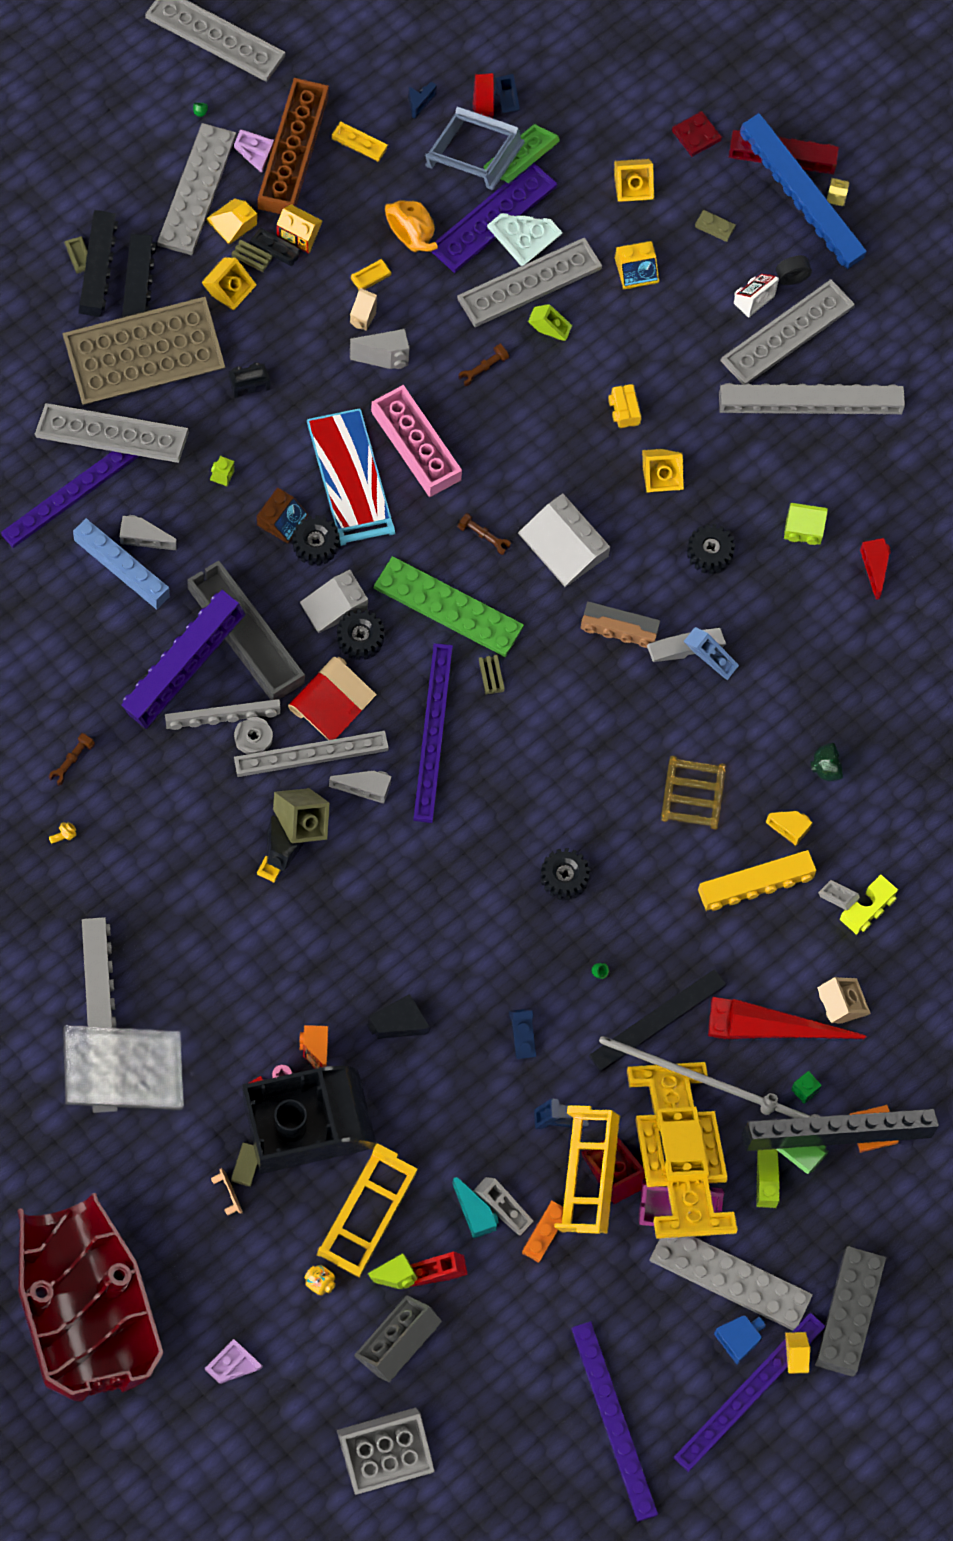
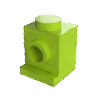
(222, 471)

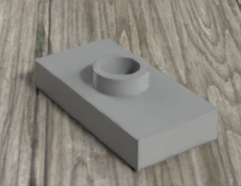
(838, 895)

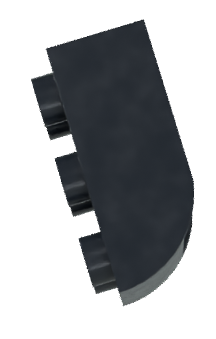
(307, 1117)

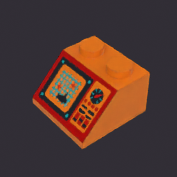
(314, 1045)

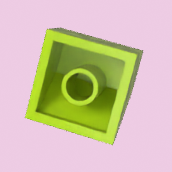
(805, 523)

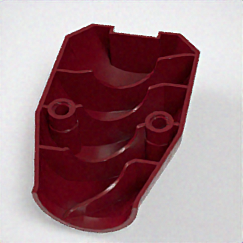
(85, 1302)

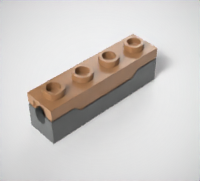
(619, 624)

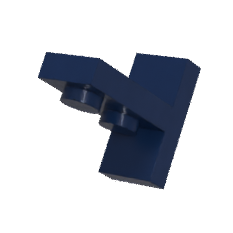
(523, 1033)
(554, 1114)

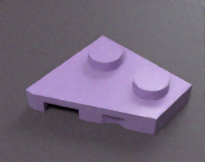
(254, 148)
(232, 1363)

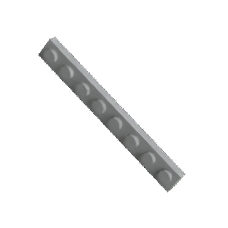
(311, 753)

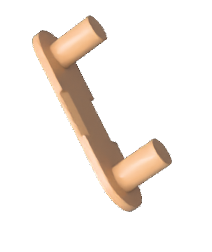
(223, 1176)

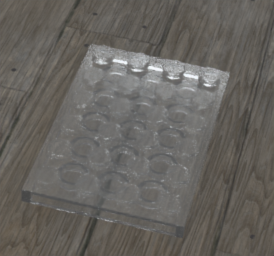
(122, 1067)

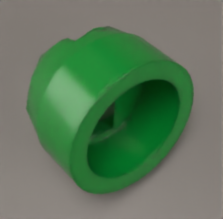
(200, 109)
(600, 970)

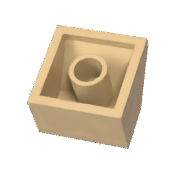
(843, 1000)

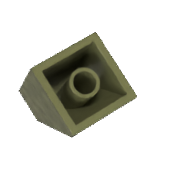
(302, 814)

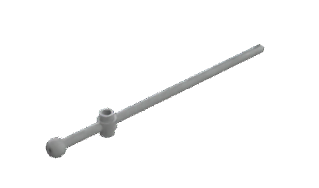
(768, 1103)

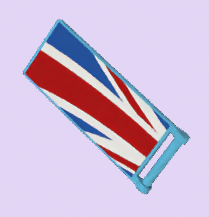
(350, 475)

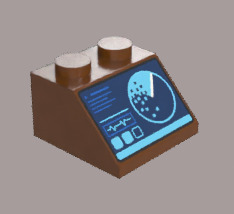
(281, 515)

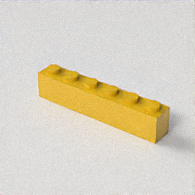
(757, 880)

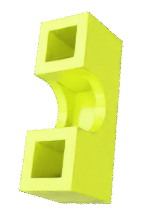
(859, 916)

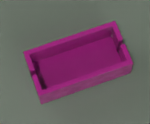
(656, 1203)

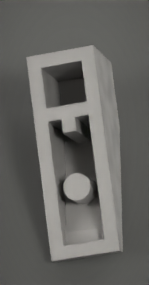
(141, 533)
(367, 784)
(503, 1205)

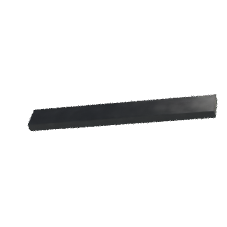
(659, 1018)

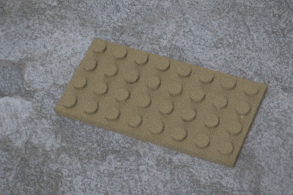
(143, 350)

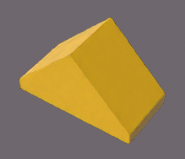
(797, 1352)

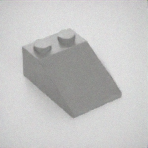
(381, 349)
(334, 600)

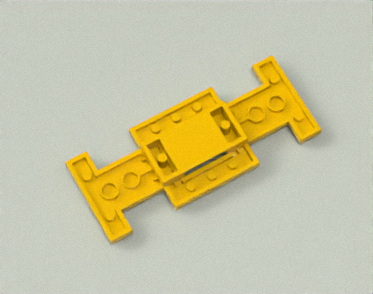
(690, 1151)

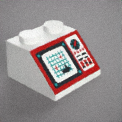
(756, 293)

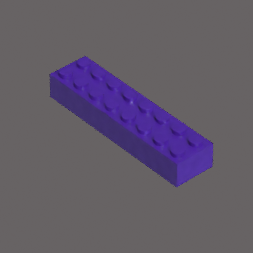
(183, 659)

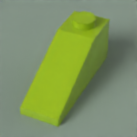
(767, 1178)

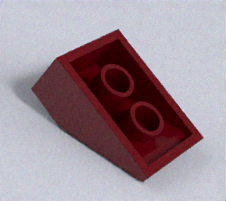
(627, 1171)

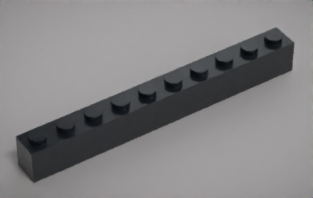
(839, 1129)

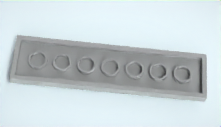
(217, 36)
(196, 189)
(529, 282)
(787, 332)
(112, 432)
(733, 1279)

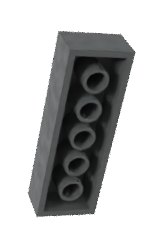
(850, 1311)

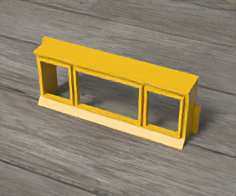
(579, 1114)
(390, 1158)

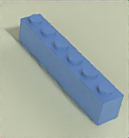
(121, 563)

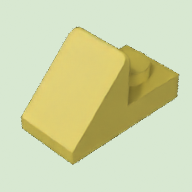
(837, 192)

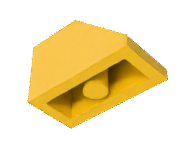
(790, 825)

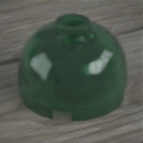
(827, 763)

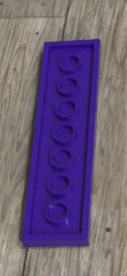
(471, 232)

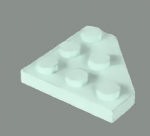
(524, 235)

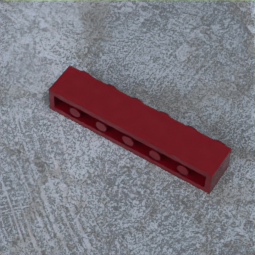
(809, 154)

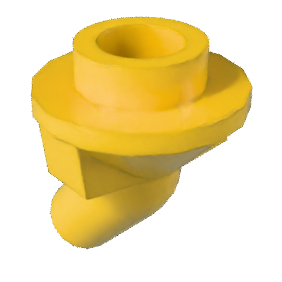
(67, 831)

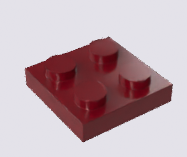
(696, 134)

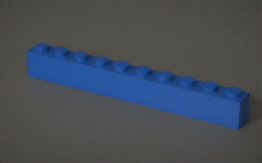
(803, 191)

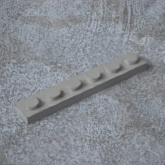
(221, 714)

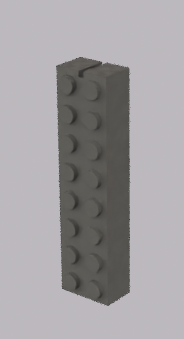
(251, 637)

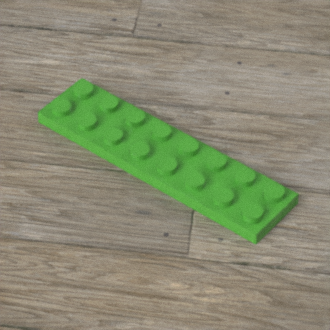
(448, 606)

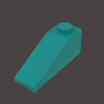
(476, 1211)

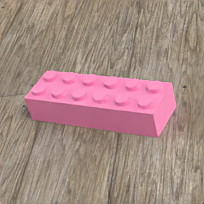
(416, 441)

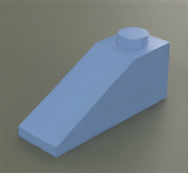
(711, 652)

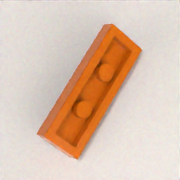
(544, 1232)

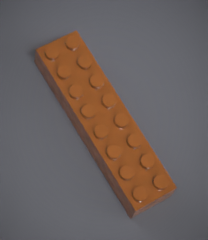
(293, 146)

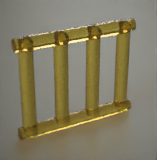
(717, 787)

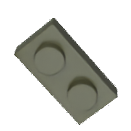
(715, 225)

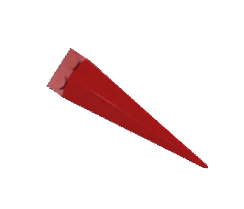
(744, 1020)

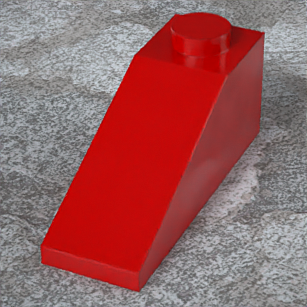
(484, 95)
(875, 558)
(439, 1268)

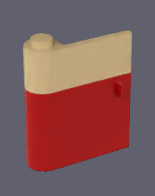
(332, 699)

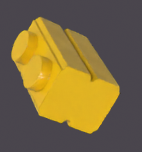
(625, 406)

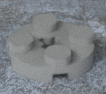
(246, 728)

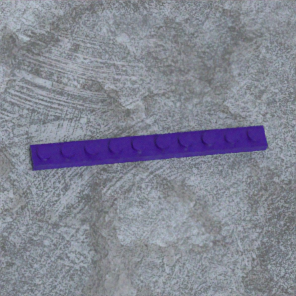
(66, 497)
(432, 733)
(742, 1398)
(614, 1422)

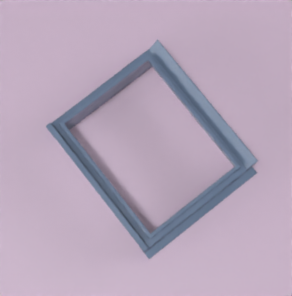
(501, 160)

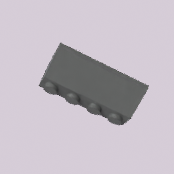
(398, 1338)

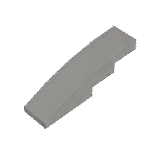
(675, 648)

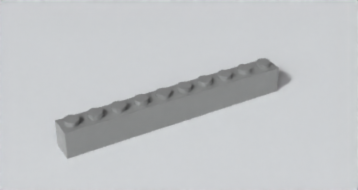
(811, 399)
(97, 979)

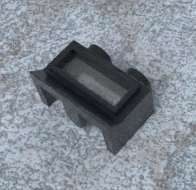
(248, 378)

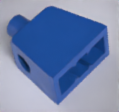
(740, 1336)

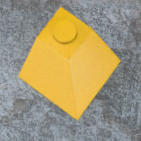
(233, 220)
(662, 470)

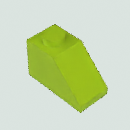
(550, 322)
(395, 1273)

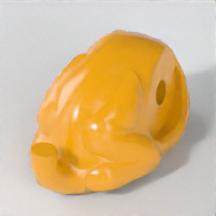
(411, 225)

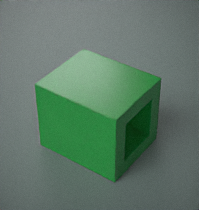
(806, 1087)

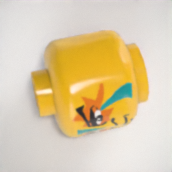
(320, 1280)

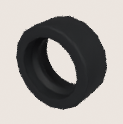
(793, 270)

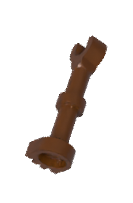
(501, 353)
(483, 533)
(84, 741)

